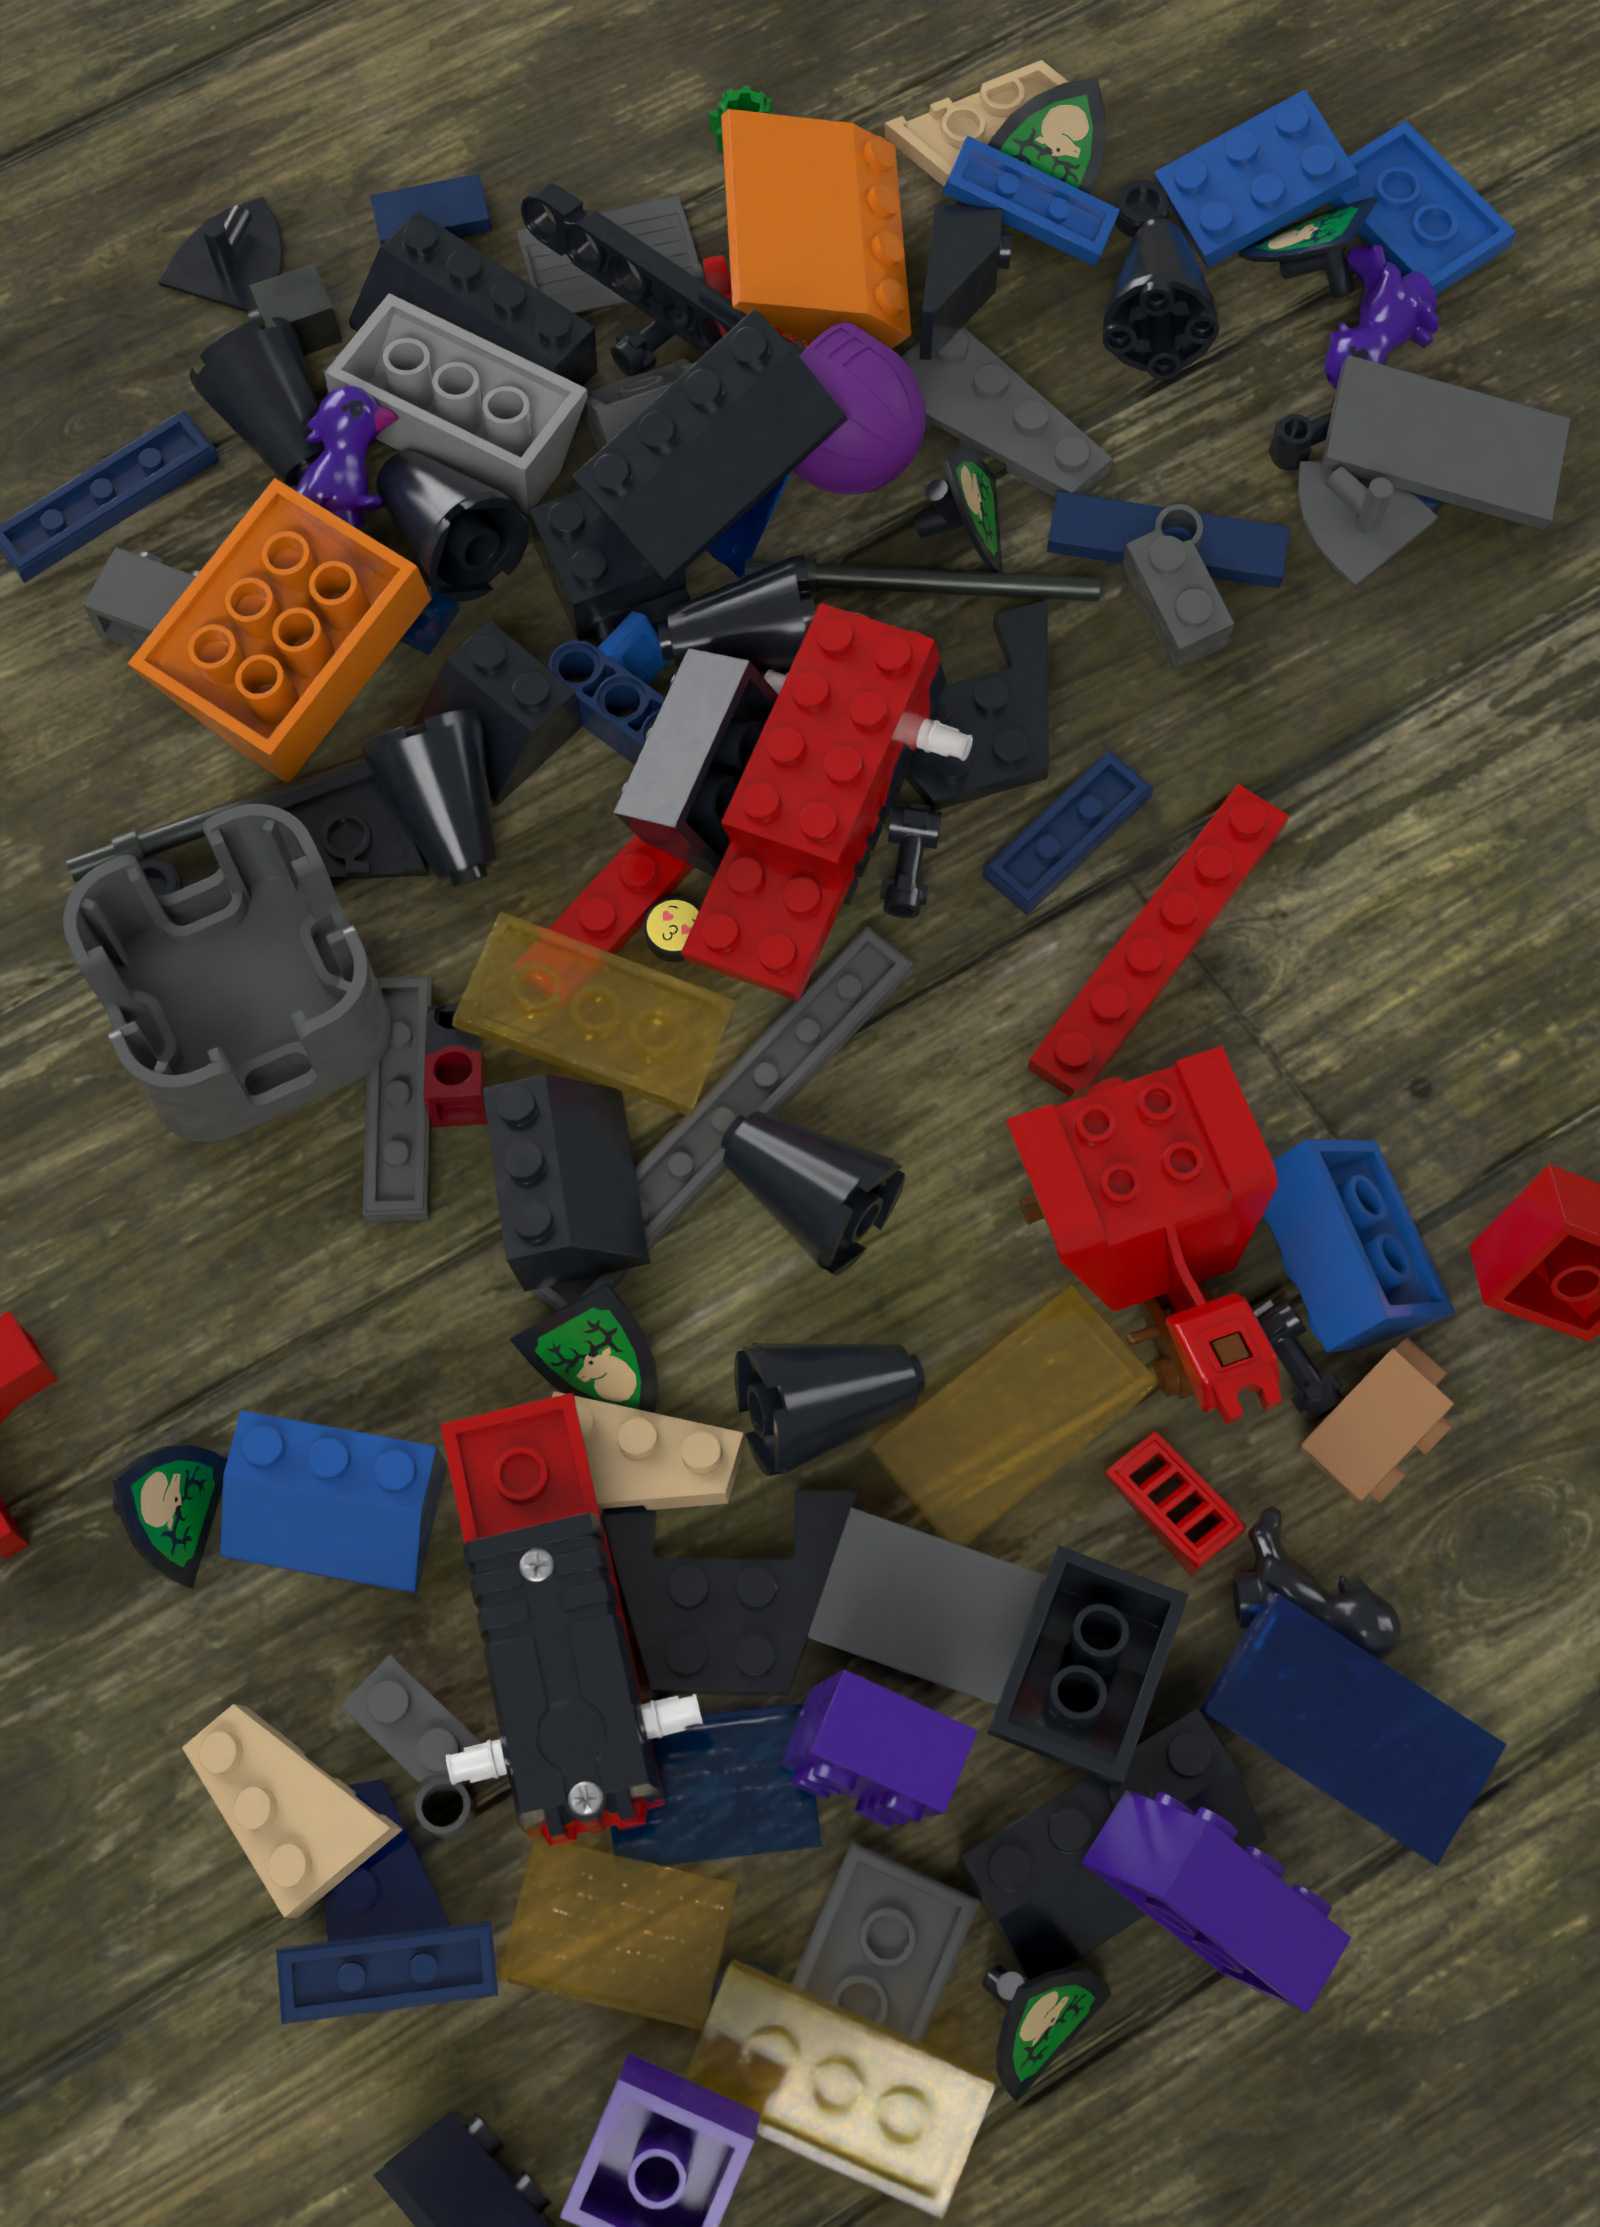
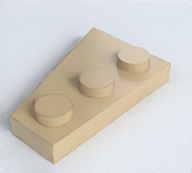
(938, 136)
(656, 1457)
(284, 1810)

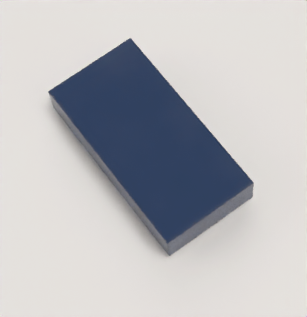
(451, 203)

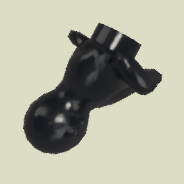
(1353, 1613)

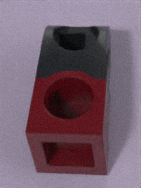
(453, 1071)

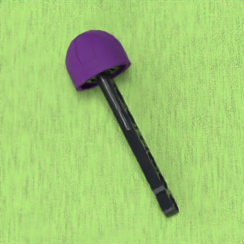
(856, 369)

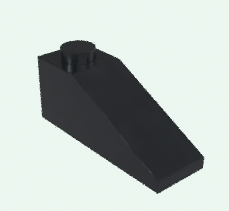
(960, 270)

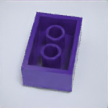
(876, 1750)
(1218, 1897)

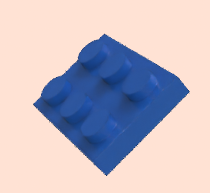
(1257, 178)
(1424, 210)

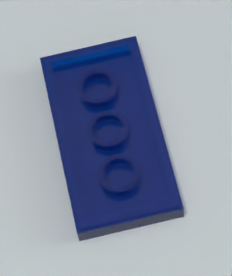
(1353, 1727)

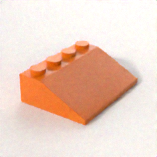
(814, 225)
(282, 629)

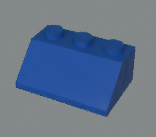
(1352, 1245)
(330, 1501)

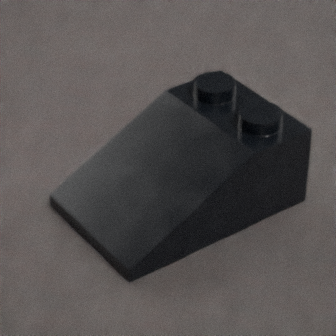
(1088, 1665)

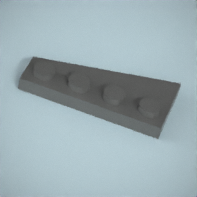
(1001, 415)

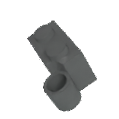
(1178, 589)
(417, 1735)

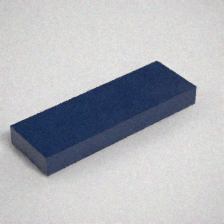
(1067, 832)
(386, 1972)

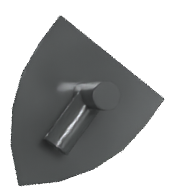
(1358, 520)

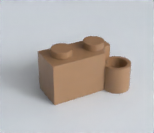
(1381, 1424)

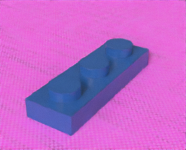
(1031, 200)

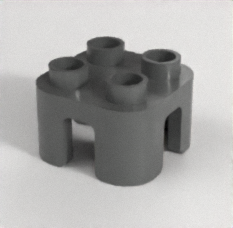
(235, 986)

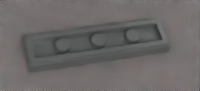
(395, 1114)

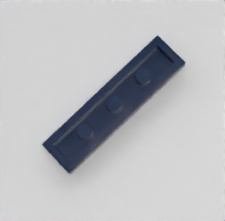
(105, 495)
(1228, 546)

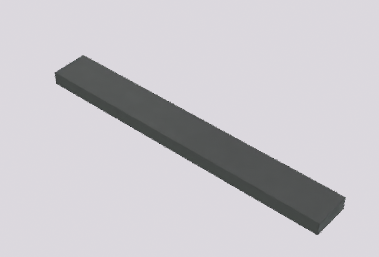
(762, 1081)

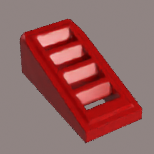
(1209, 1504)

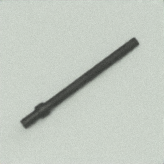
(944, 581)
(190, 827)

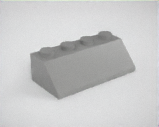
(463, 399)

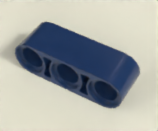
(604, 693)

